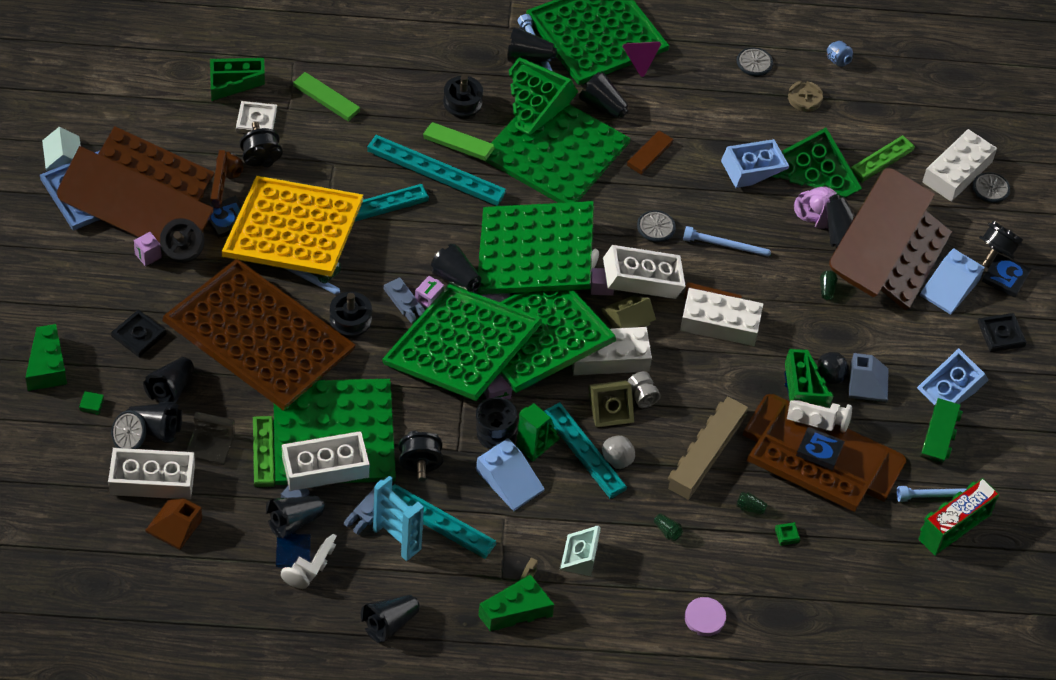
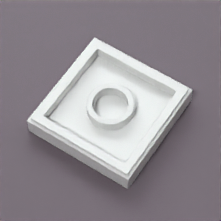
(252, 112)

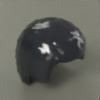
(833, 367)

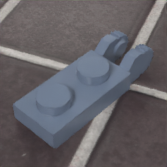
(403, 299)
(364, 511)

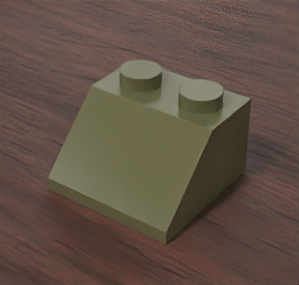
(630, 312)
(611, 403)

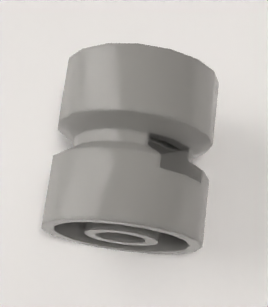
(643, 389)

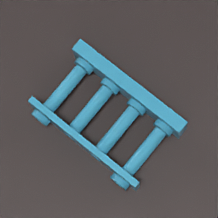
(406, 525)

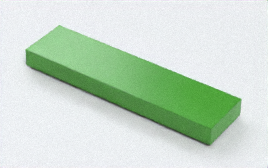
(326, 96)
(458, 141)
(882, 158)
(263, 451)

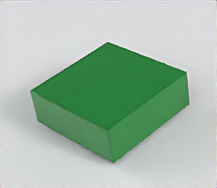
(91, 402)
(787, 534)

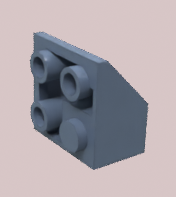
(868, 378)

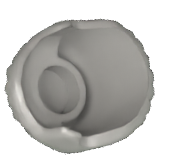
(618, 451)

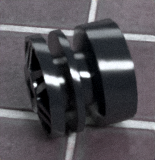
(496, 421)

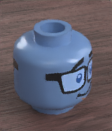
(839, 53)

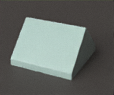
(59, 148)
(581, 551)

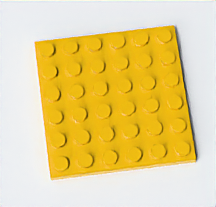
(293, 226)

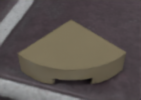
(531, 568)

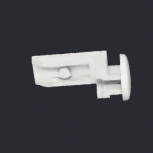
(820, 416)
(303, 571)

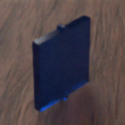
(292, 548)

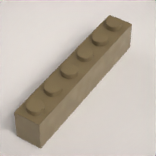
(707, 448)

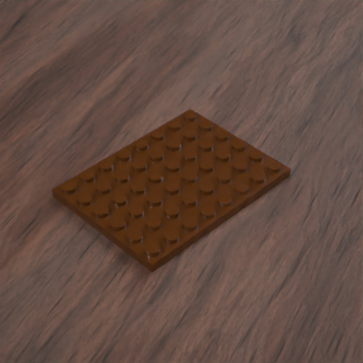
(259, 333)

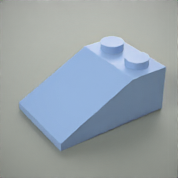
(753, 162)
(952, 281)
(953, 380)
(509, 474)

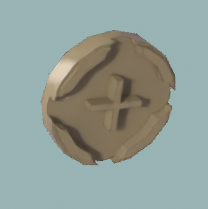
(805, 96)

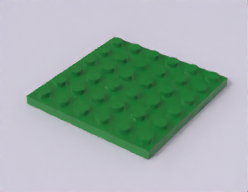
(593, 32)
(560, 156)
(536, 248)
(564, 337)
(462, 341)
(340, 409)

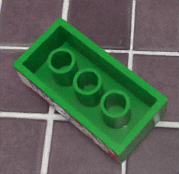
(958, 516)

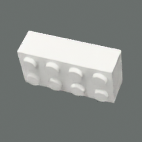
(959, 165)
(644, 271)
(721, 317)
(626, 355)
(325, 461)
(151, 473)

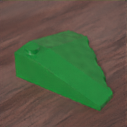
(538, 94)
(819, 163)

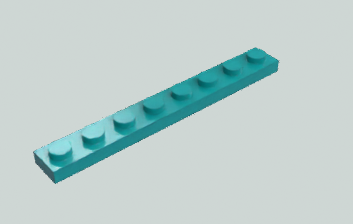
(436, 170)

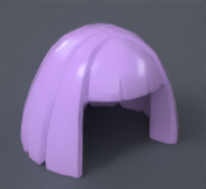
(817, 198)

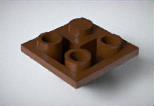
(176, 522)

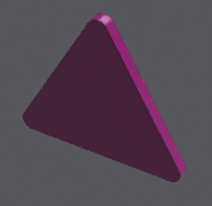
(641, 54)

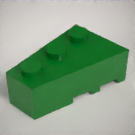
(235, 75)
(46, 360)
(804, 380)
(941, 430)
(535, 432)
(516, 604)

